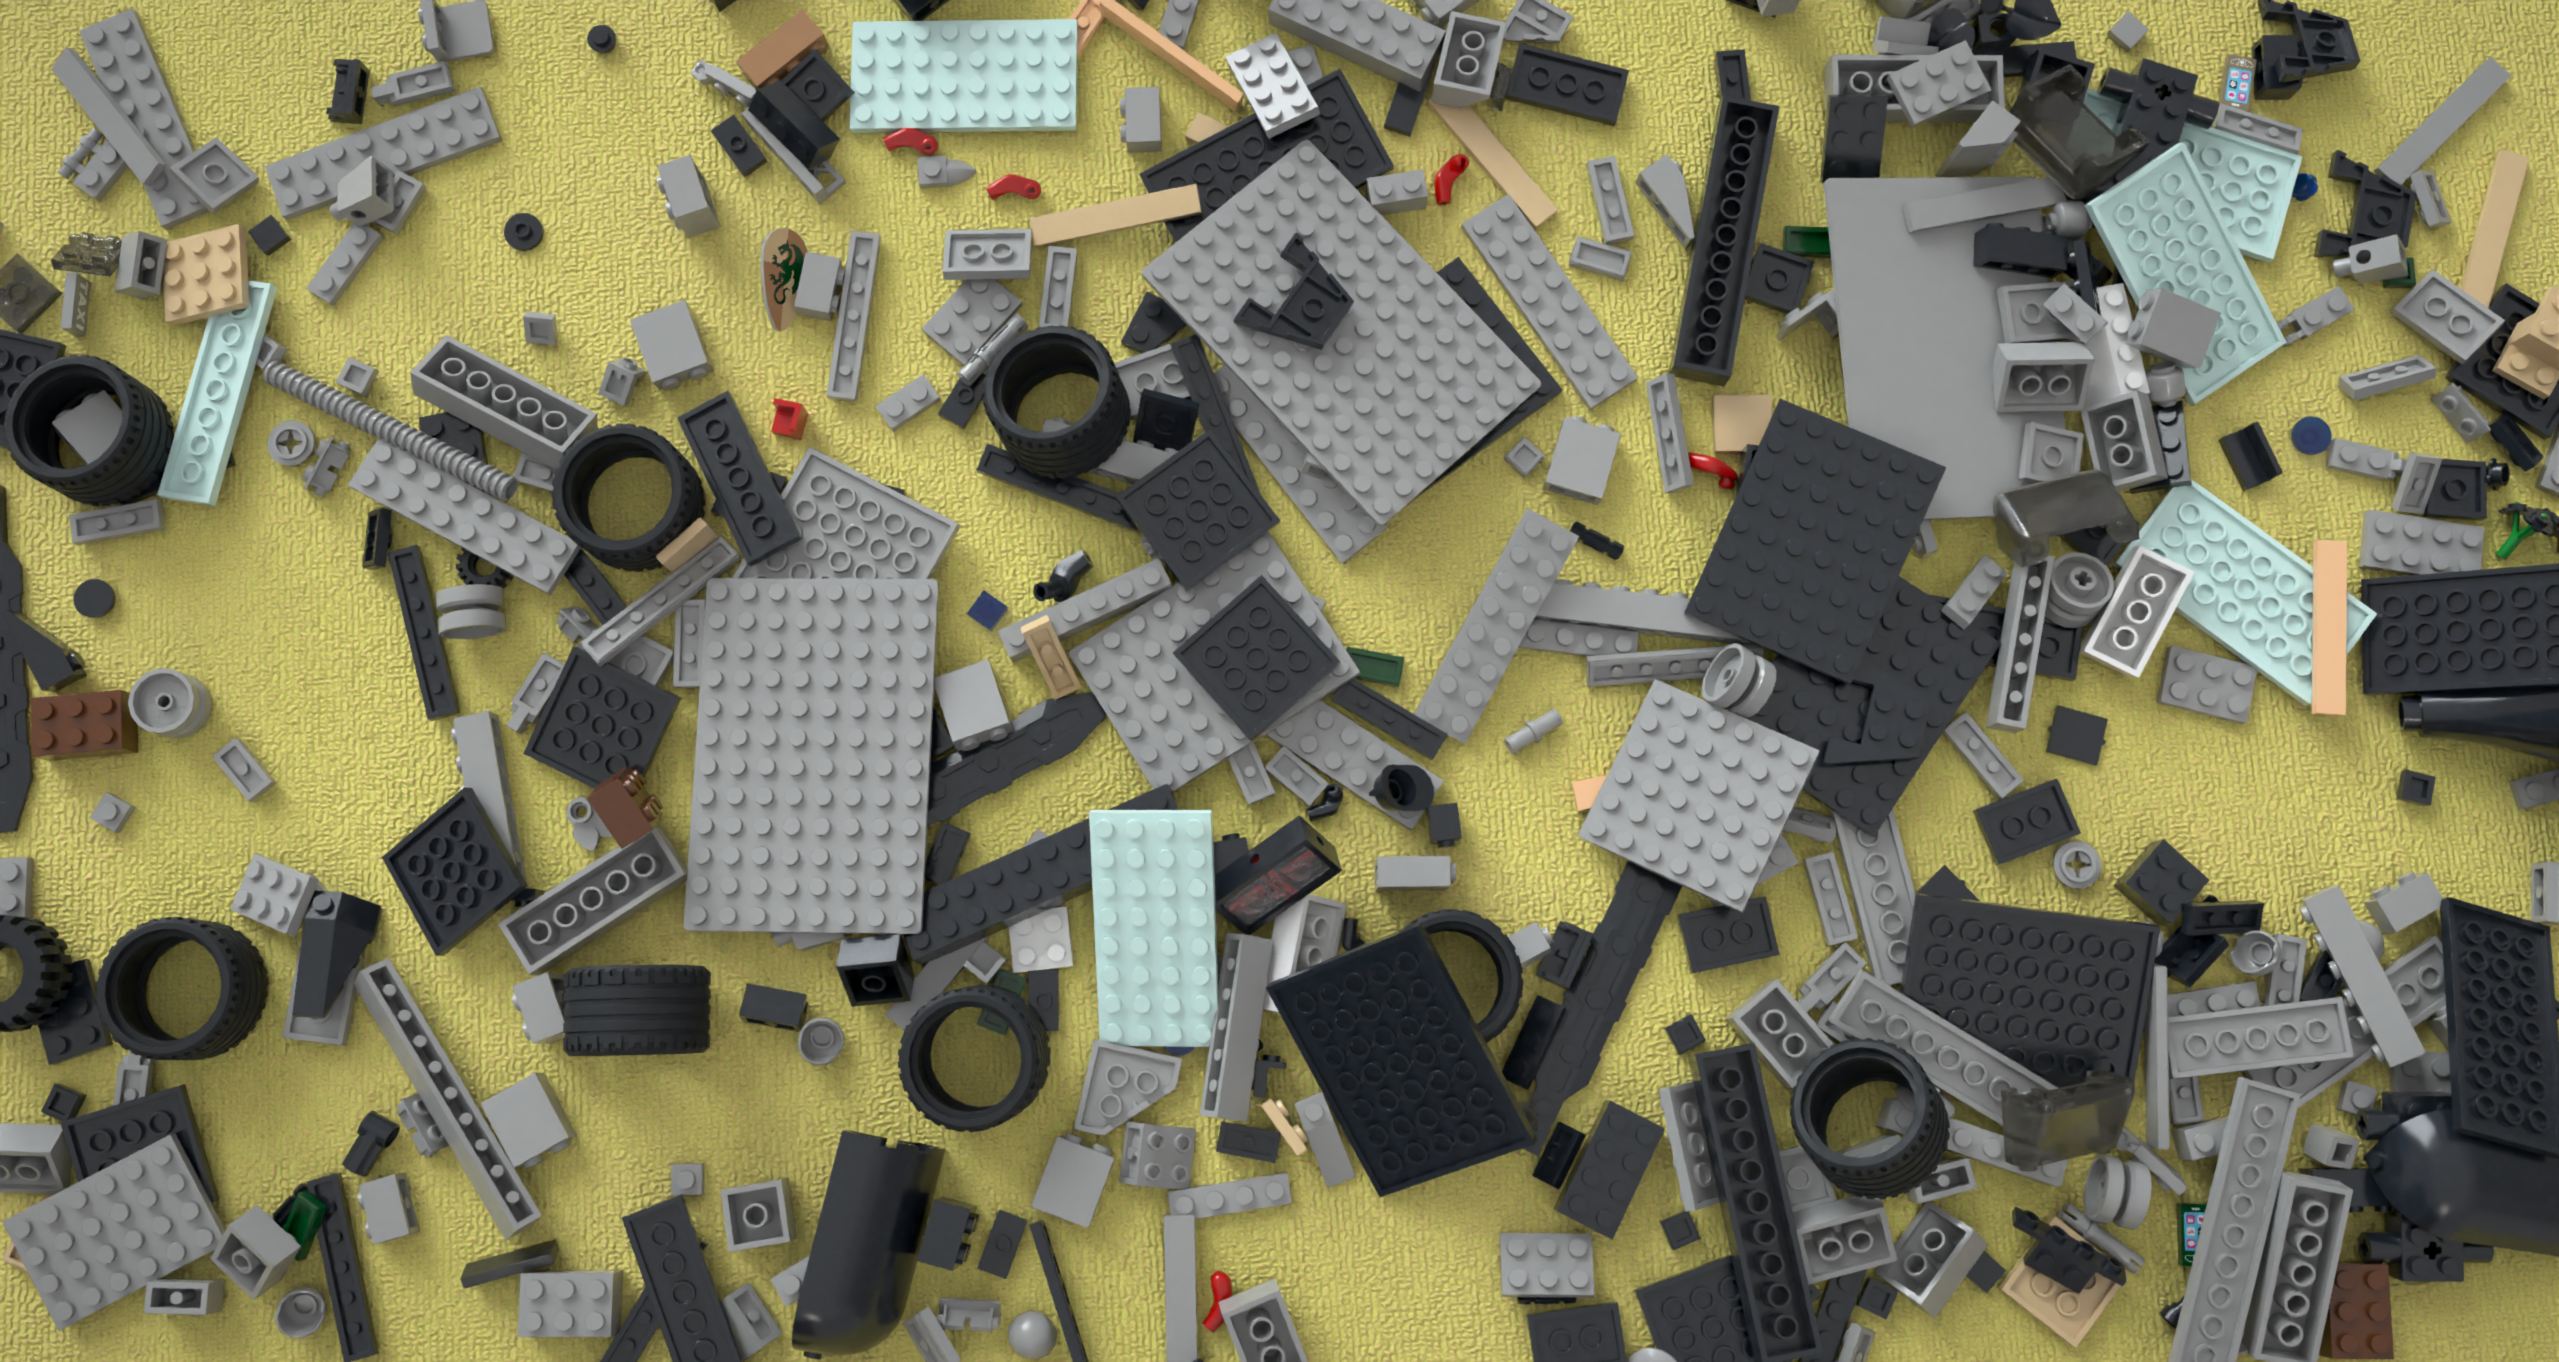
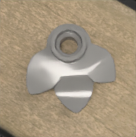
(588, 828)

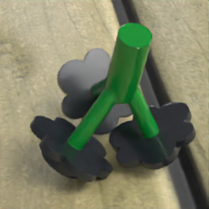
(2538, 519)

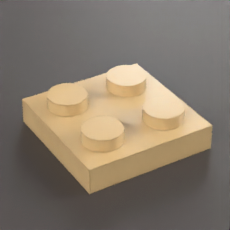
(1293, 1135)

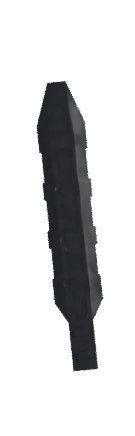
(14, 697)
(1038, 739)
(1600, 989)

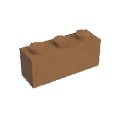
(782, 51)

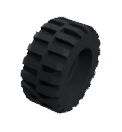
(43, 972)

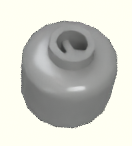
(2069, 219)
(2165, 383)

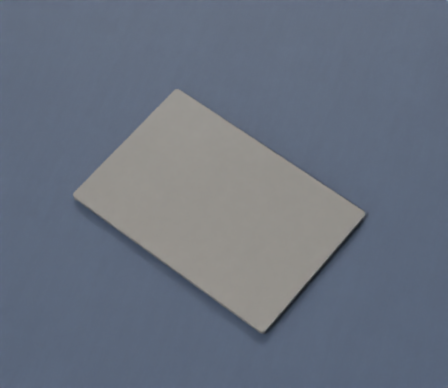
(1925, 336)
(1403, 375)
(813, 756)

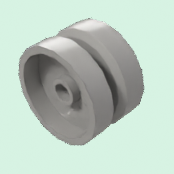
(2078, 590)
(470, 611)
(1739, 681)
(170, 703)
(2117, 1191)

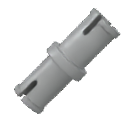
(1533, 731)

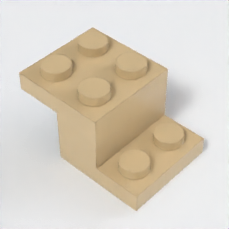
(2533, 349)

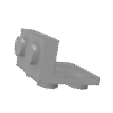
(456, 30)
(1820, 306)

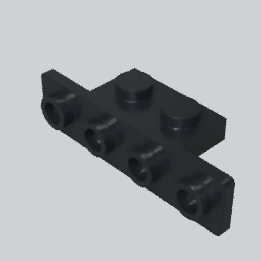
(2190, 955)
(2063, 1257)

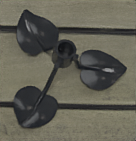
(2028, 22)

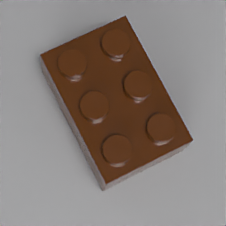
(82, 726)
(626, 806)
(2359, 1313)

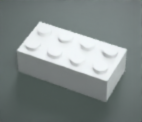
(2137, 611)

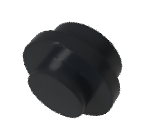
(601, 39)

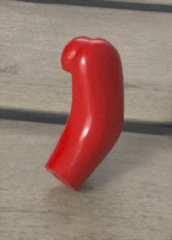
(912, 138)
(1445, 177)
(1014, 184)
(1714, 467)
(1221, 1290)

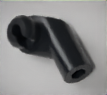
(1329, 805)
(1350, 939)

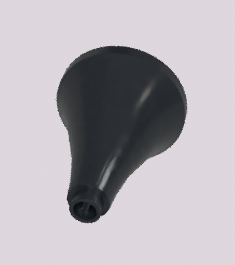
(2505, 718)

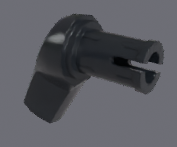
(1064, 578)

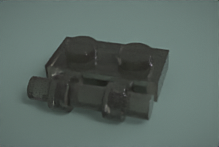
(89, 254)

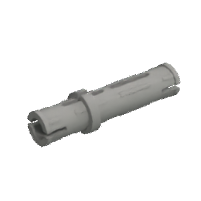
(982, 358)
(2100, 1237)

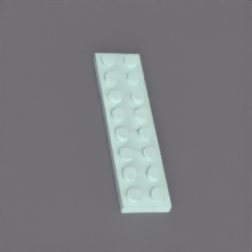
(216, 400)

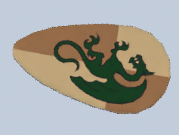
(781, 270)

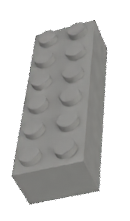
(1365, 34)
(1868, 77)
(501, 401)
(594, 901)
(2297, 1269)

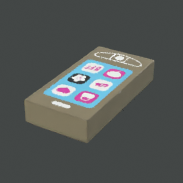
(2237, 82)

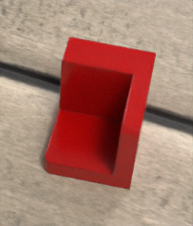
(789, 419)

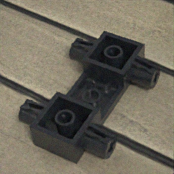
(2157, 104)
(2405, 1247)

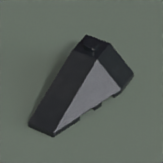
(332, 941)

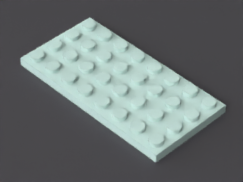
(964, 76)
(2243, 176)
(2173, 238)
(2244, 586)
(1154, 926)

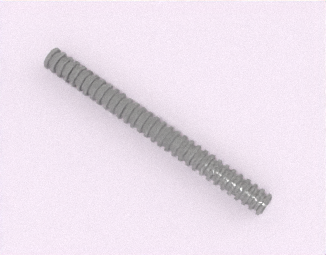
(394, 431)

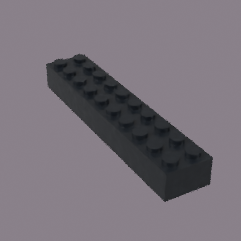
(1723, 241)
(1014, 886)
(1755, 1204)

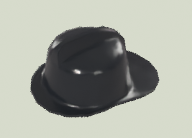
(1403, 788)

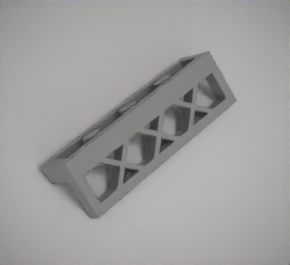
(801, 172)

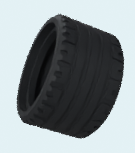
(1040, 356)
(130, 461)
(586, 463)
(1502, 953)
(128, 968)
(636, 1010)
(1849, 1066)
(920, 1078)

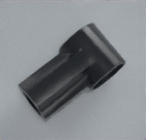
(374, 1135)

